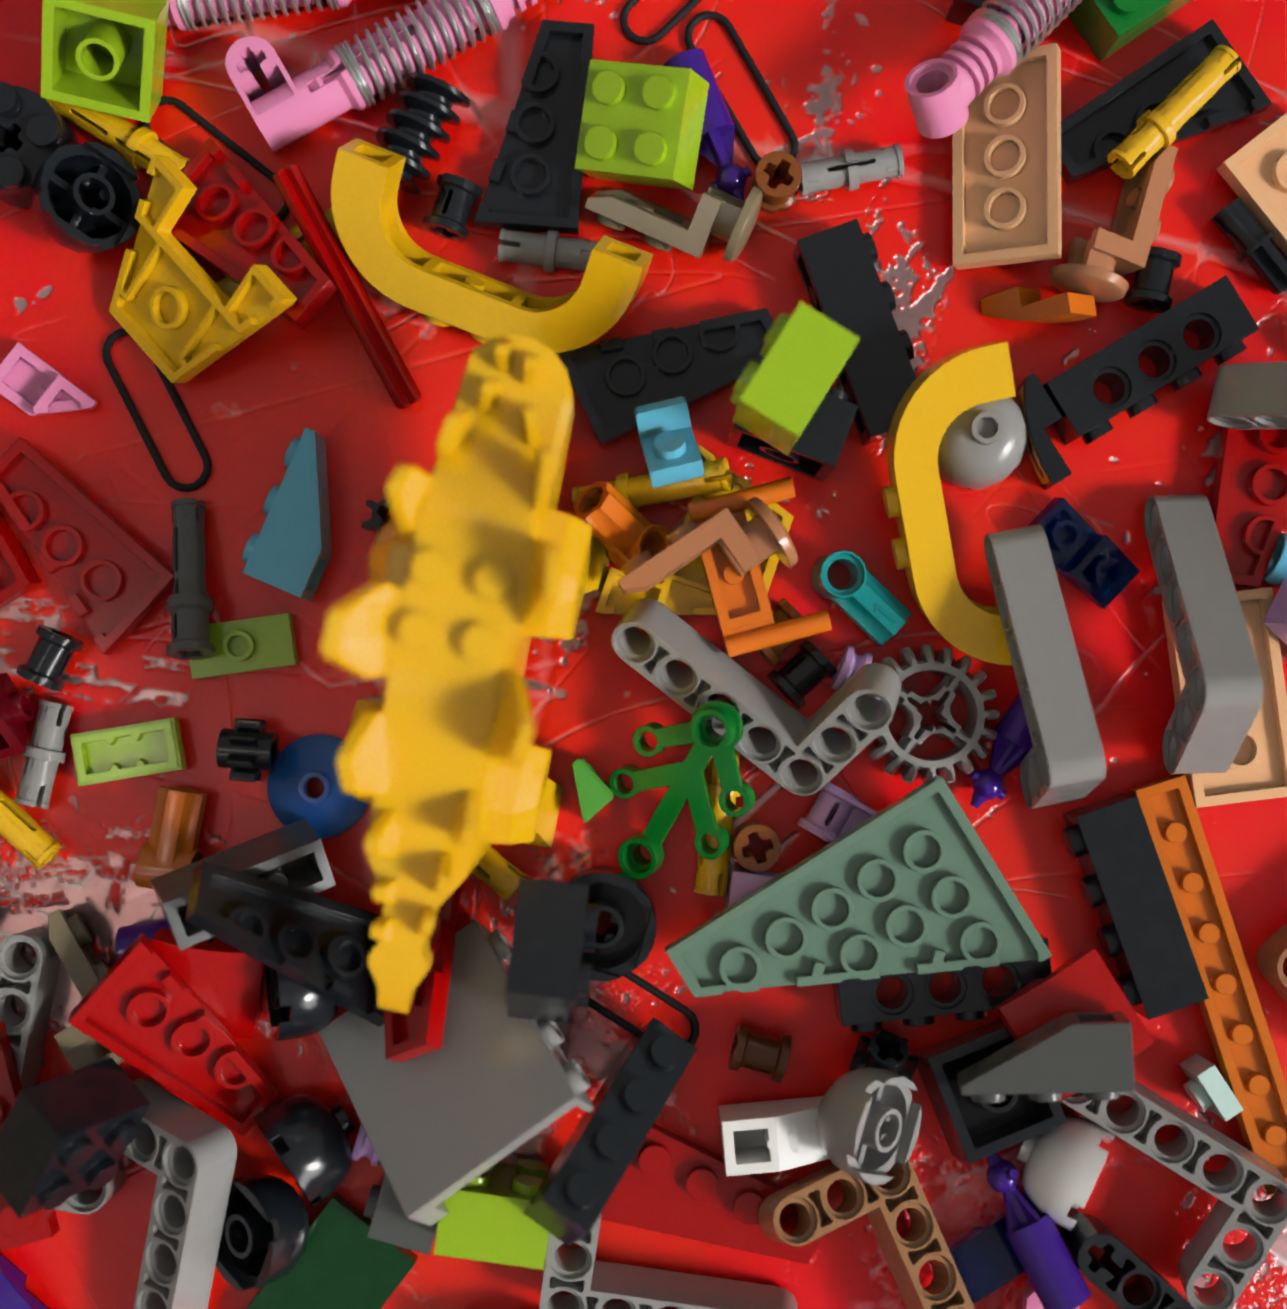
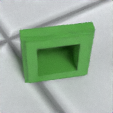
(591, 789)

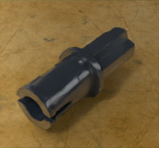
(1253, 244)

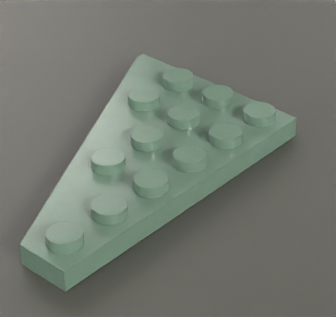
(876, 902)

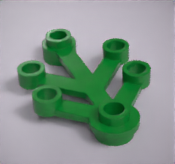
(685, 783)

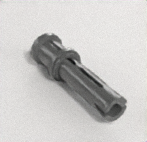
(189, 602)

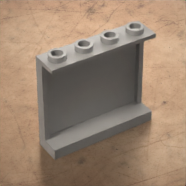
(472, 1100)

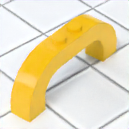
(450, 295)
(916, 495)

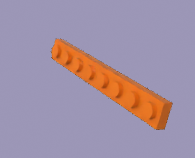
(1233, 1007)

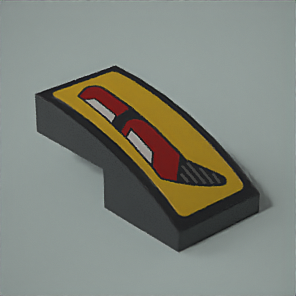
(1039, 416)

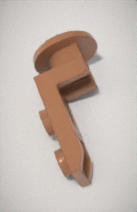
(1098, 264)
(743, 546)

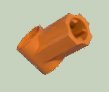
(619, 524)
(172, 834)

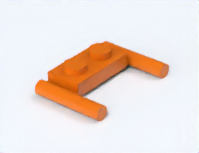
(743, 601)

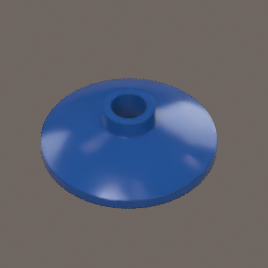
(288, 792)

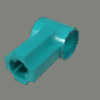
(864, 598)

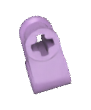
(845, 815)

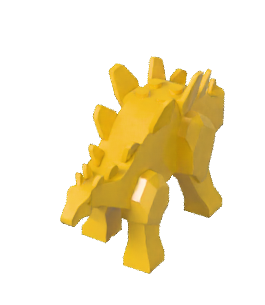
(449, 622)

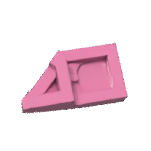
(39, 386)

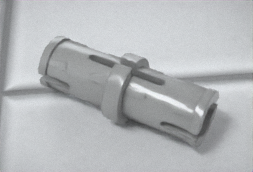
(851, 169)
(544, 250)
(44, 754)

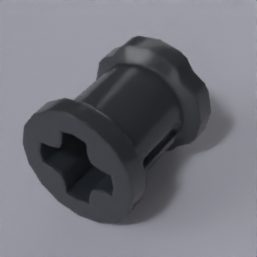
(452, 207)
(1153, 283)
(49, 658)
(802, 673)

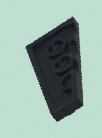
(1112, 116)
(535, 174)
(662, 366)
(292, 932)

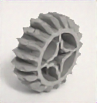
(943, 695)

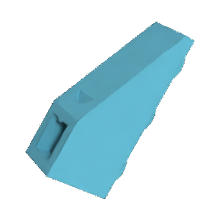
(297, 531)

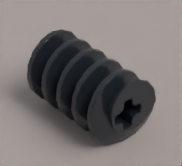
(420, 123)

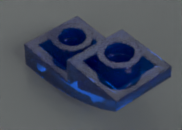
(1082, 555)
(986, 1259)

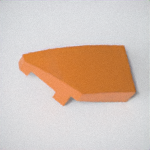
(1026, 306)

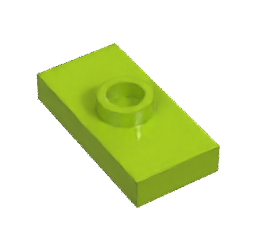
(249, 646)
(128, 751)

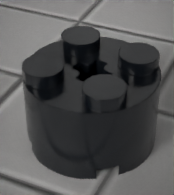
(27, 138)
(631, 908)

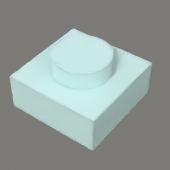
(1208, 1088)

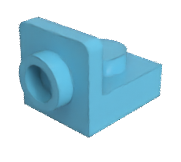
(668, 442)

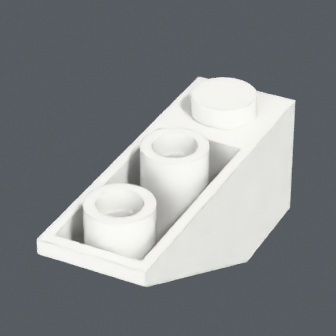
(770, 1135)

